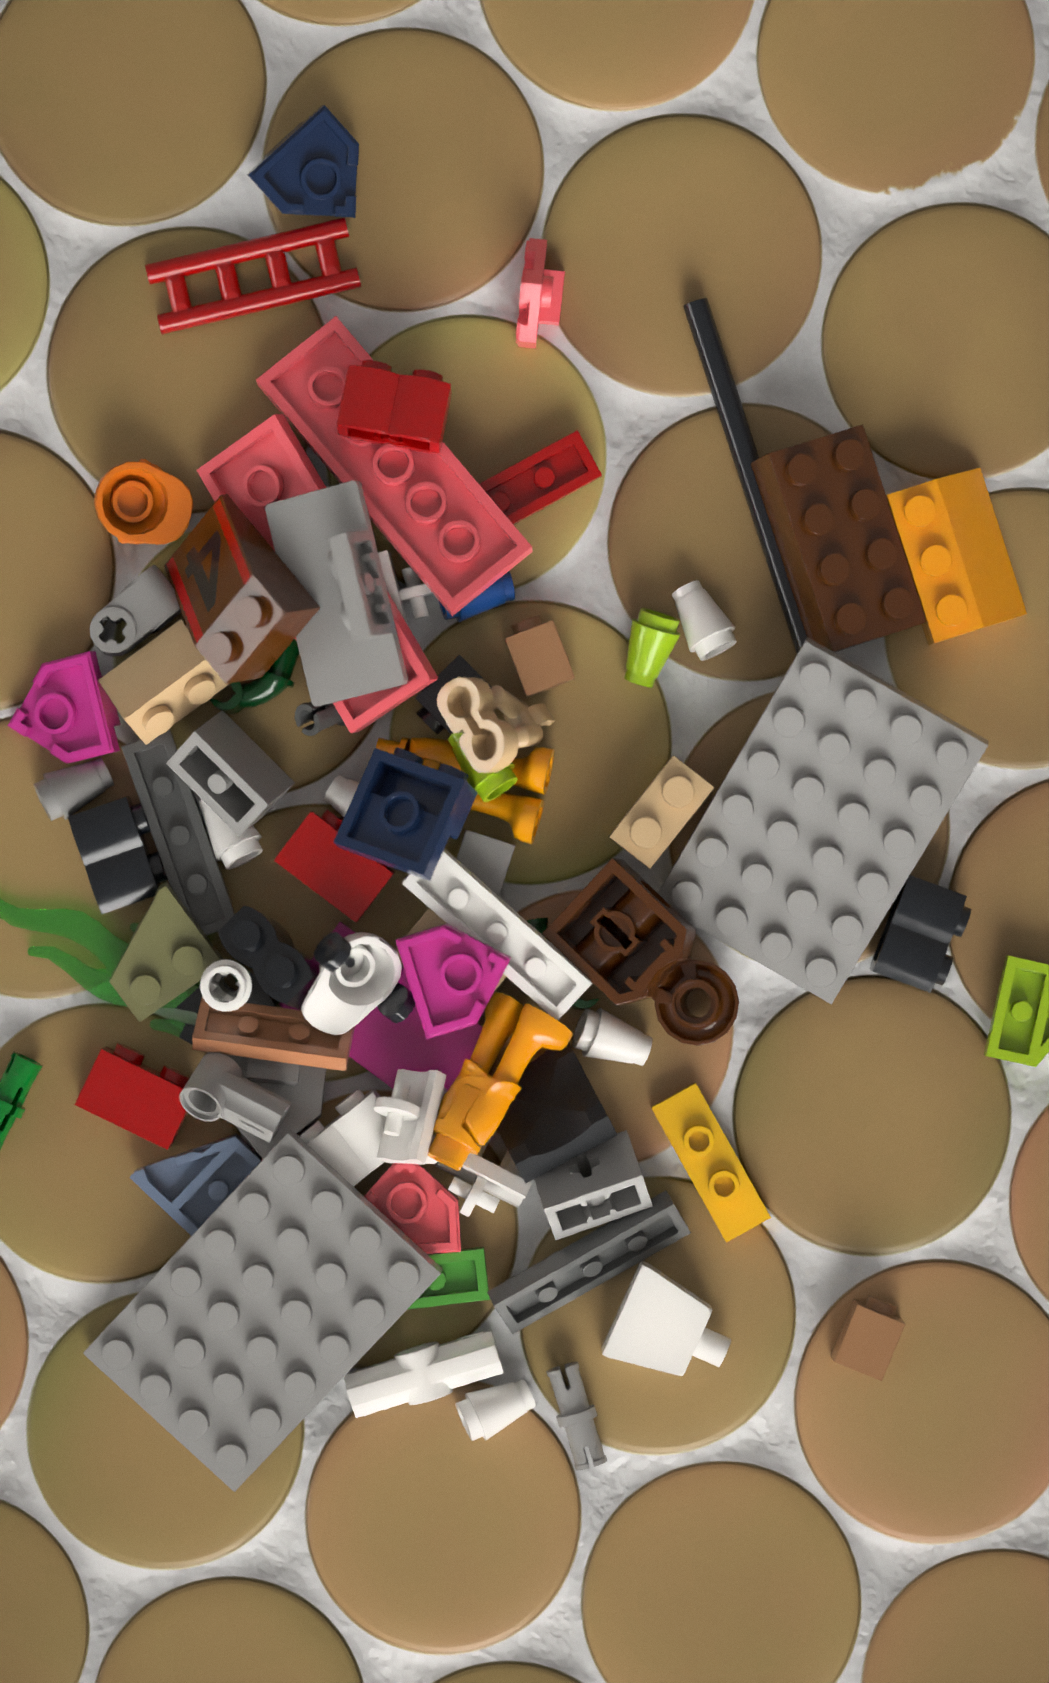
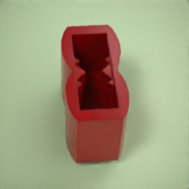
(394, 407)

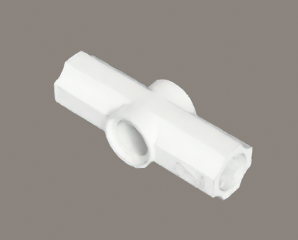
(423, 1373)

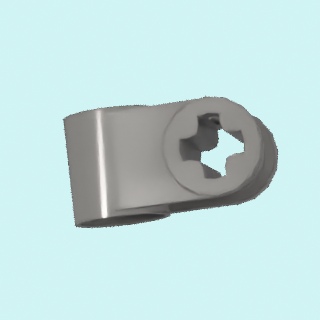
(144, 605)

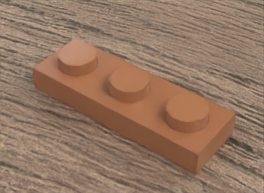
(269, 1035)

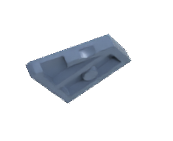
(197, 1180)

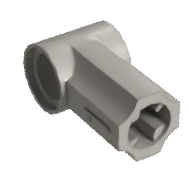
(222, 1092)

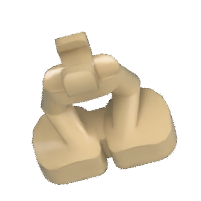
(487, 741)

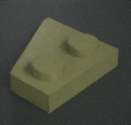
(163, 956)

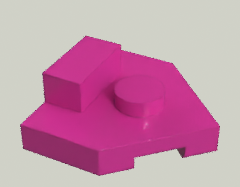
(69, 710)
(450, 976)

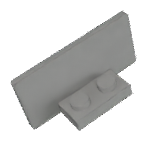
(332, 551)

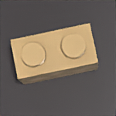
(161, 683)
(661, 812)

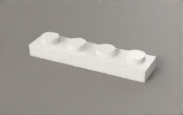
(479, 912)

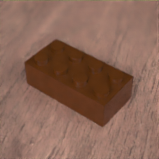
(838, 540)

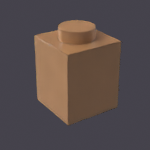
(538, 656)
(868, 1337)

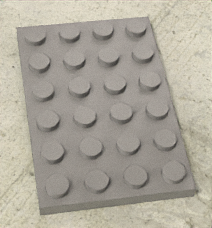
(821, 820)
(263, 1310)

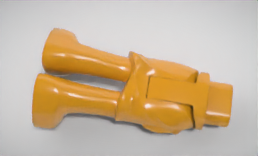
(519, 811)
(476, 1099)

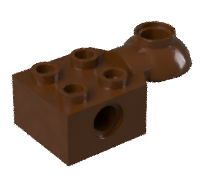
(642, 950)

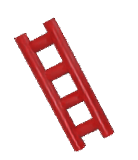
(238, 304)

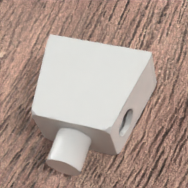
(662, 1325)

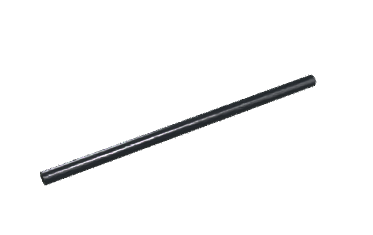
(742, 451)

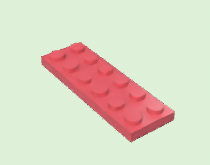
(273, 467)
(415, 498)

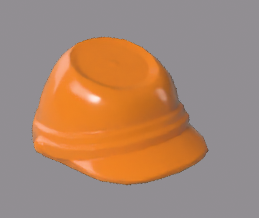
(143, 504)

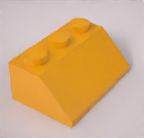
(956, 555)

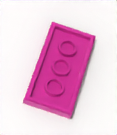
(390, 1046)

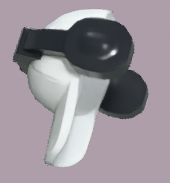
(354, 980)

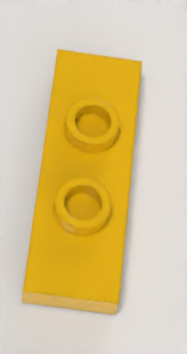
(710, 1162)

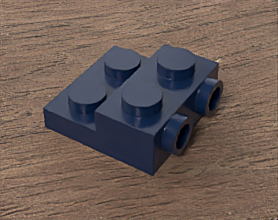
(405, 812)

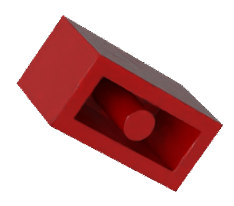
(333, 873)
(135, 1095)

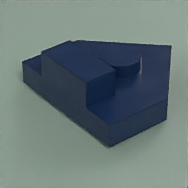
(312, 169)

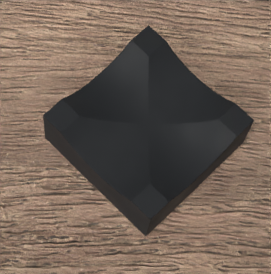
(553, 1115)

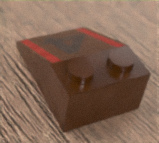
(237, 594)

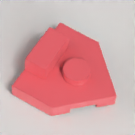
(539, 294)
(419, 1207)

